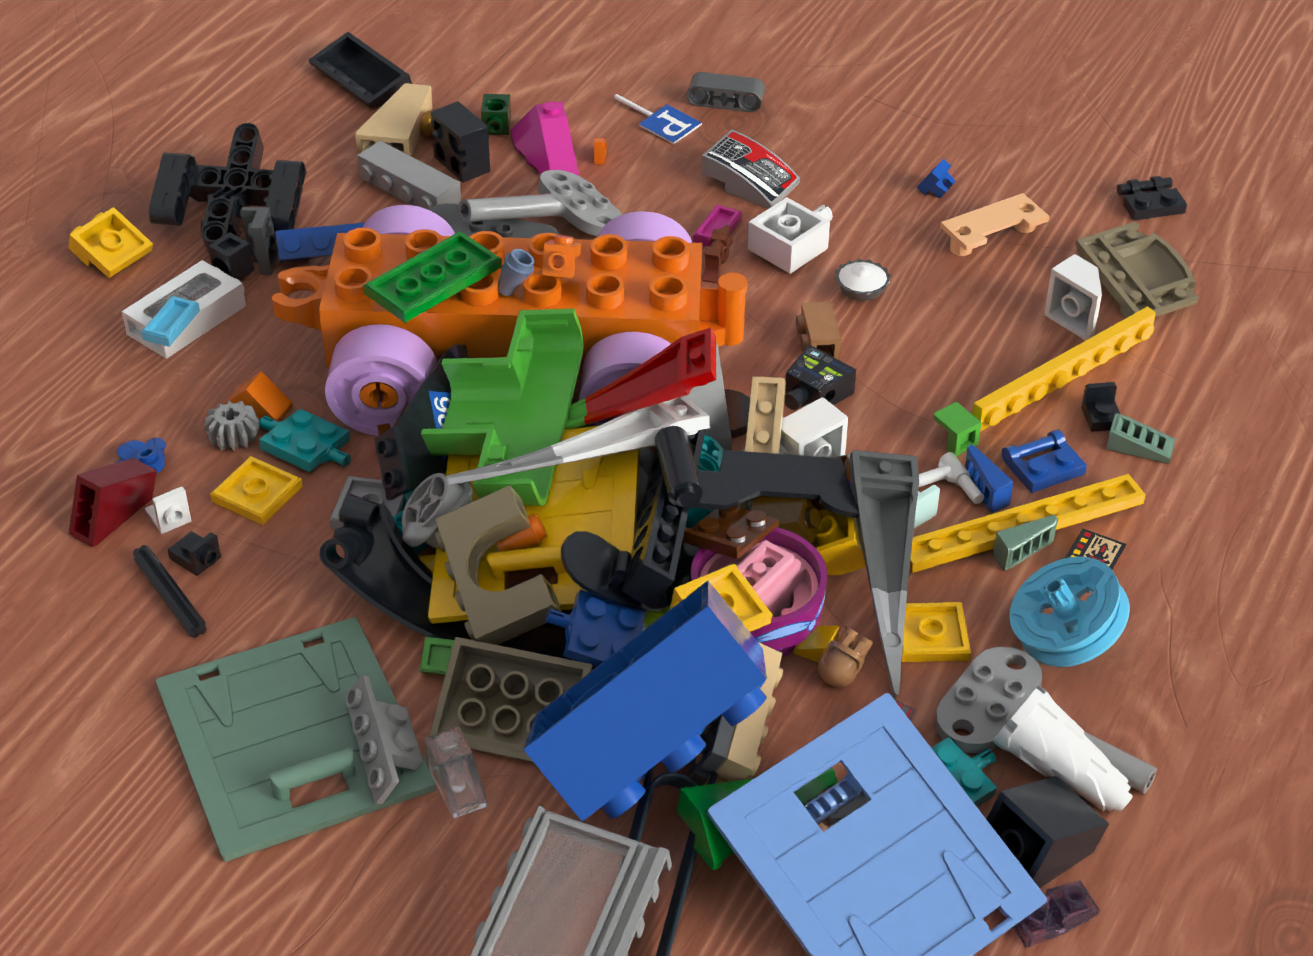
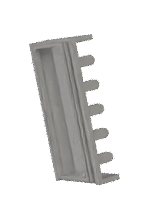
(571, 892)

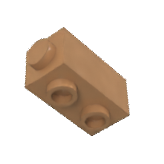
(819, 328)

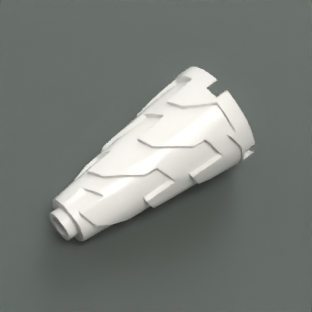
(1057, 747)

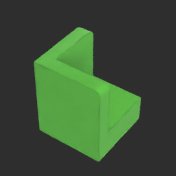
(962, 428)

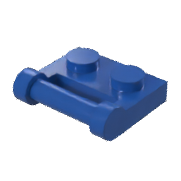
(1046, 469)

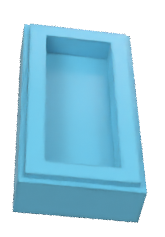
(170, 321)

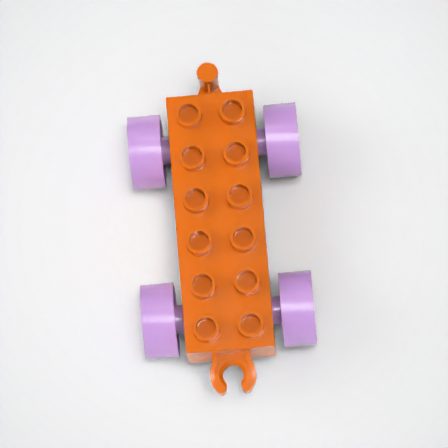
(629, 287)

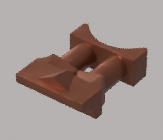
(717, 253)

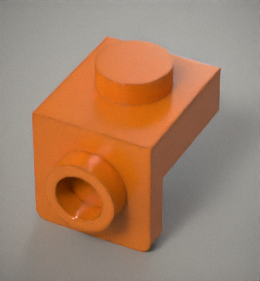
(560, 256)

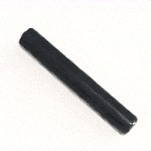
(169, 591)

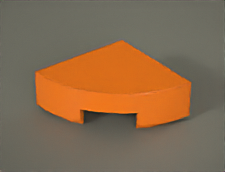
(600, 150)

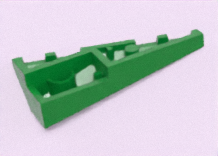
(697, 800)

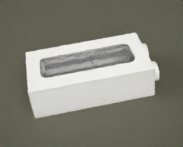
(215, 292)

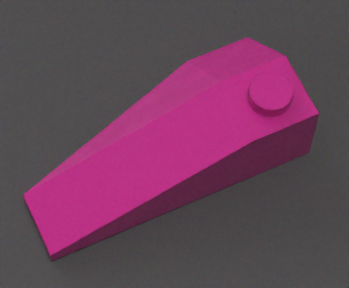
(545, 138)

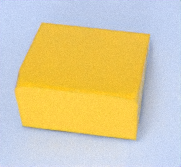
(817, 642)

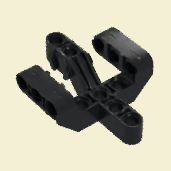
(228, 187)

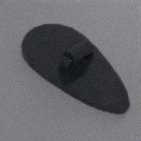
(601, 569)

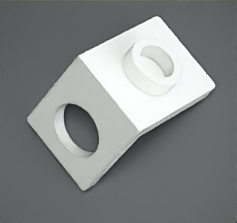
(169, 510)

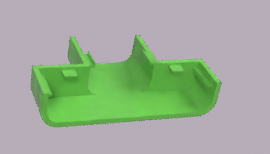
(514, 401)

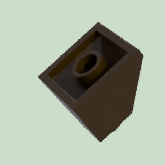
(794, 514)

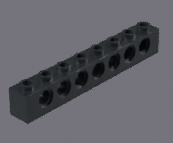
(658, 536)

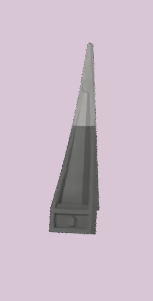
(887, 502)

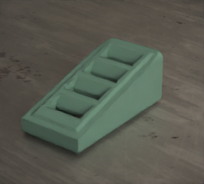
(1131, 437)
(1023, 541)

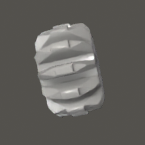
(231, 425)

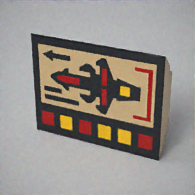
(1096, 546)

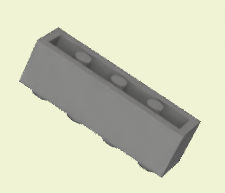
(407, 177)

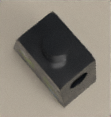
(818, 376)

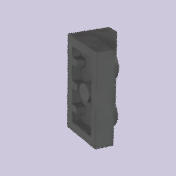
(261, 236)

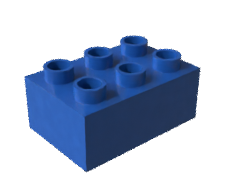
(648, 705)

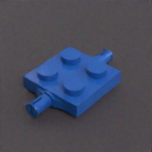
(596, 627)

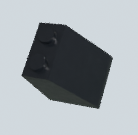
(1046, 827)

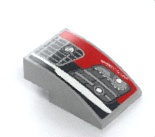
(749, 170)

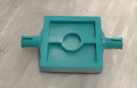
(305, 440)
(968, 770)

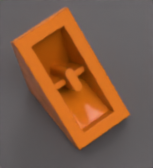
(263, 397)

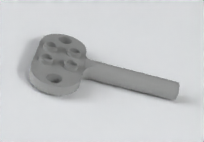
(560, 195)
(990, 696)

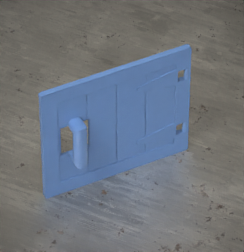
(895, 874)

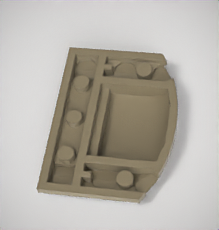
(1139, 270)

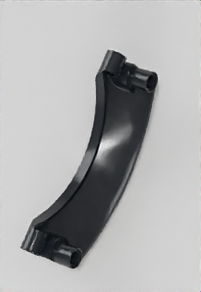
(398, 583)

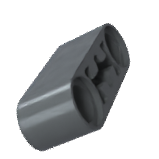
(726, 92)

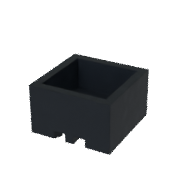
(461, 141)

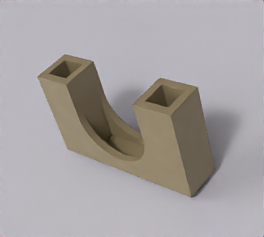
(466, 538)

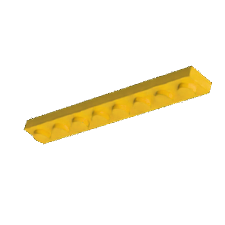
(1064, 368)
(980, 533)

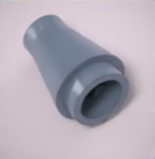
(515, 270)

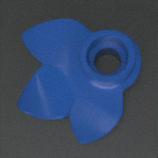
(149, 453)

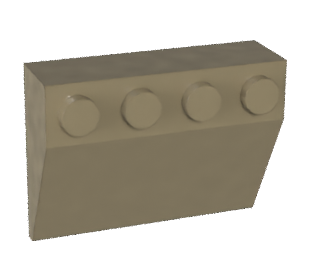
(498, 692)

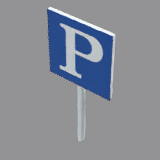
(666, 122)

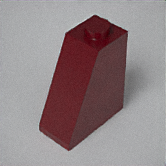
(109, 498)

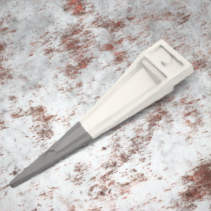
(623, 434)

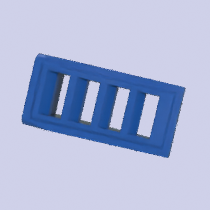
(989, 479)

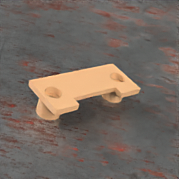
(971, 228)

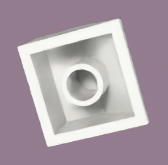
(1074, 296)

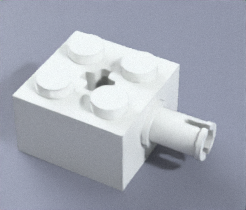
(789, 234)
(815, 431)

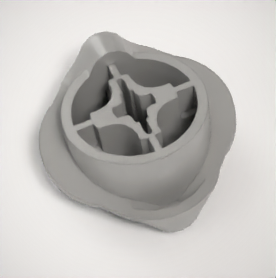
(429, 502)

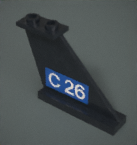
(401, 449)

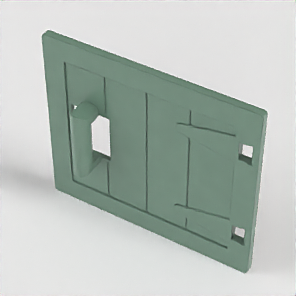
(275, 725)

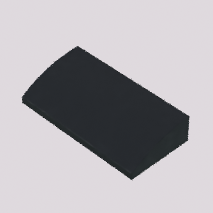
(360, 70)

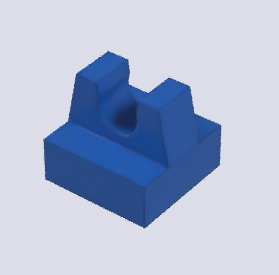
(938, 180)

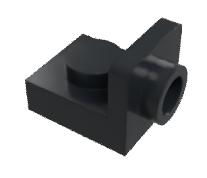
(1100, 405)
(195, 552)

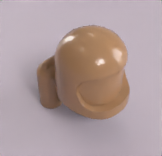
(843, 659)

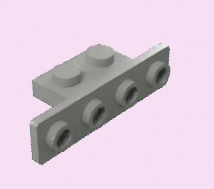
(382, 737)

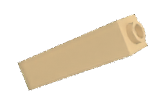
(397, 120)

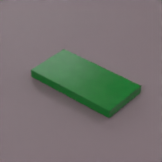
(432, 276)

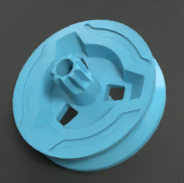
(1076, 628)

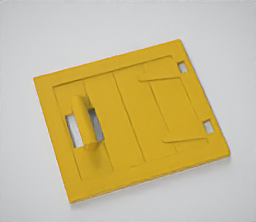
(584, 496)

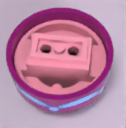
(787, 578)

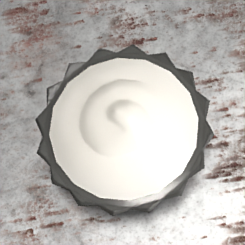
(862, 279)

